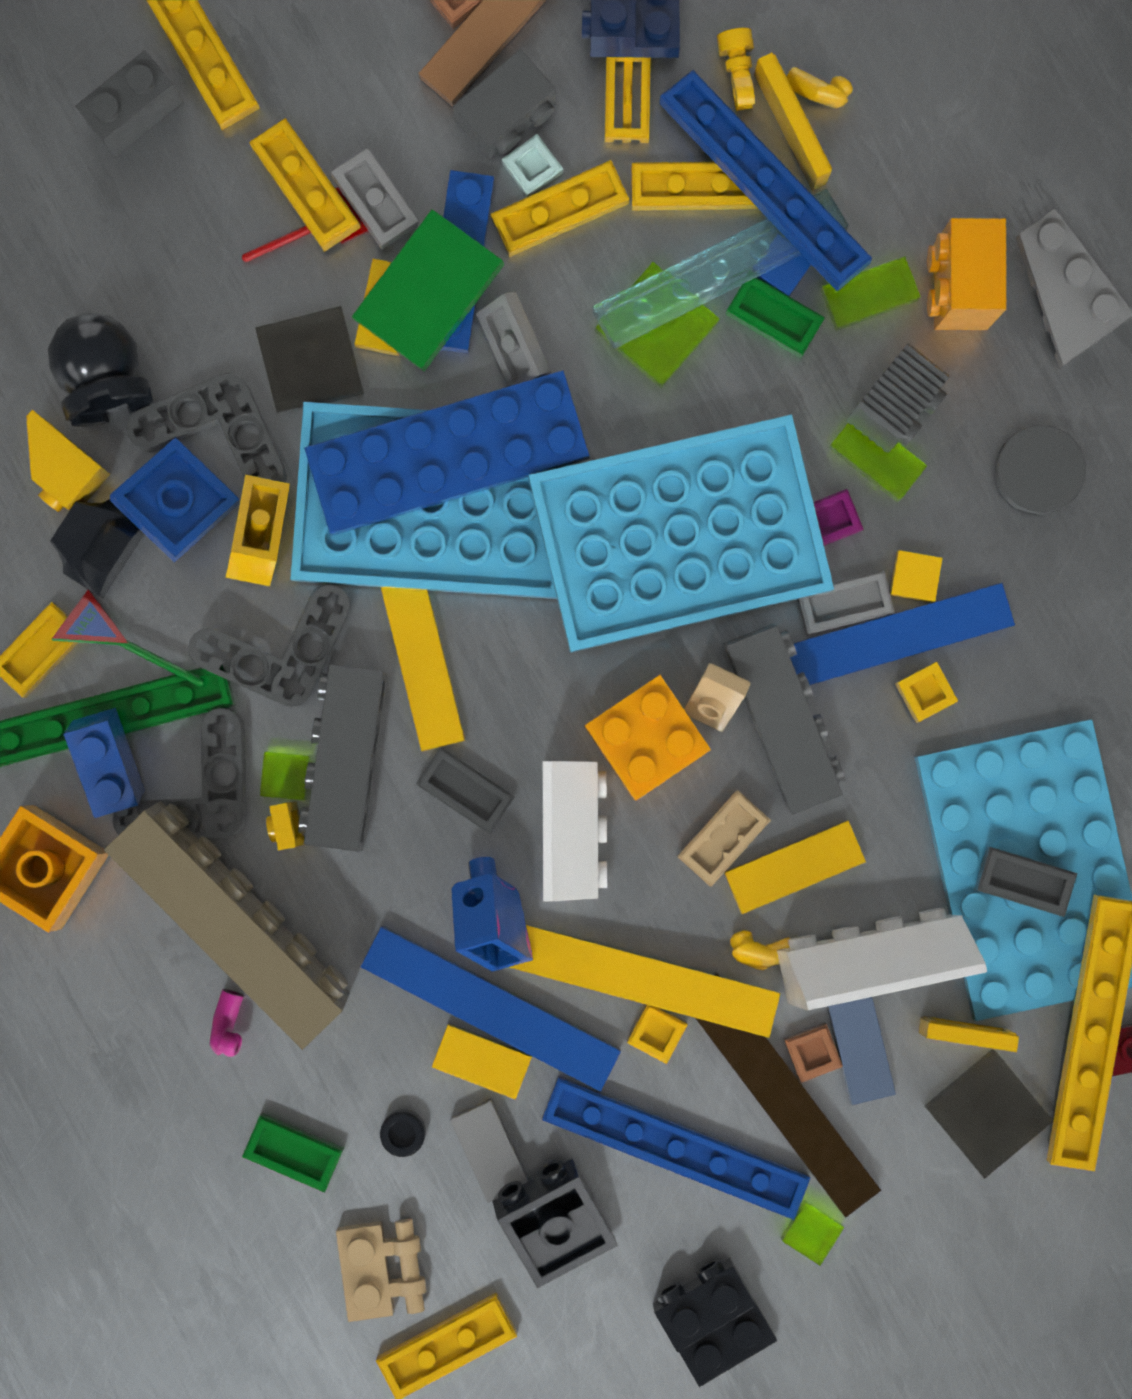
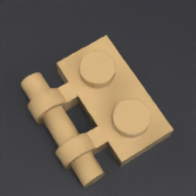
(366, 1269)

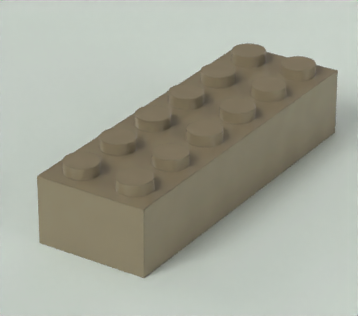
(230, 922)

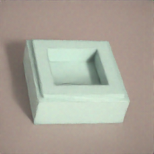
(532, 166)

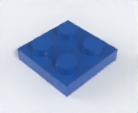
(174, 499)

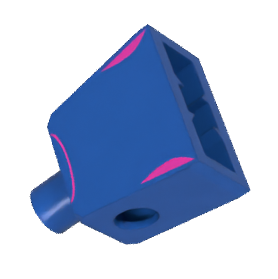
(489, 918)

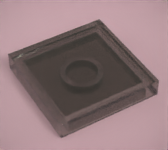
(309, 360)
(988, 1113)

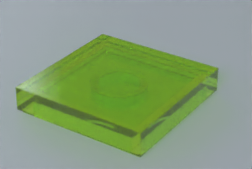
(669, 345)

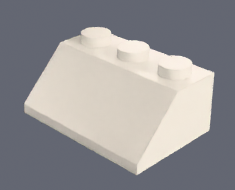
(573, 830)

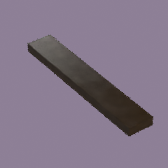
(795, 1115)

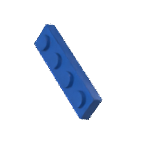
(468, 209)

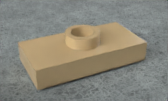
(716, 697)
(723, 838)

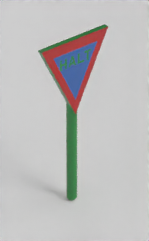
(92, 625)

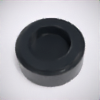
(402, 1133)

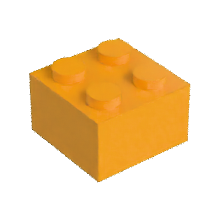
(968, 274)
(647, 737)
(45, 867)

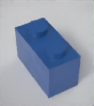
(104, 762)

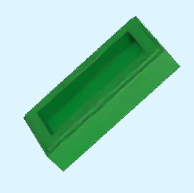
(775, 316)
(293, 1152)

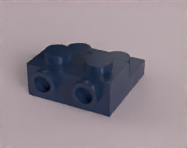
(633, 28)

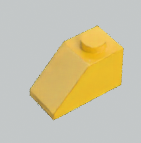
(60, 465)
(257, 530)

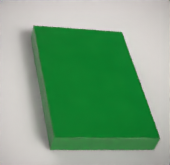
(428, 290)

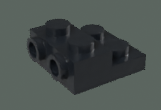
(553, 1221)
(713, 1320)

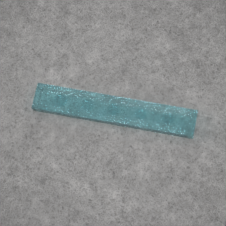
(699, 279)

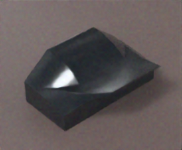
(95, 544)

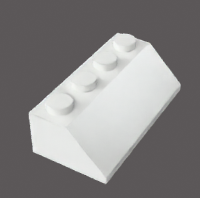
(878, 960)

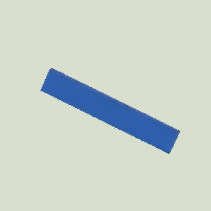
(765, 180)
(903, 634)
(491, 1008)
(676, 1147)

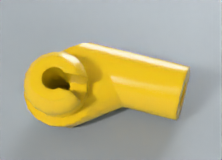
(819, 91)
(754, 953)

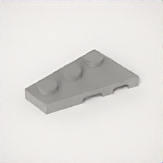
(1071, 287)

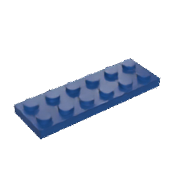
(446, 453)

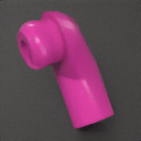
(223, 1023)

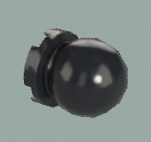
(97, 366)

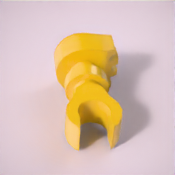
(736, 44)

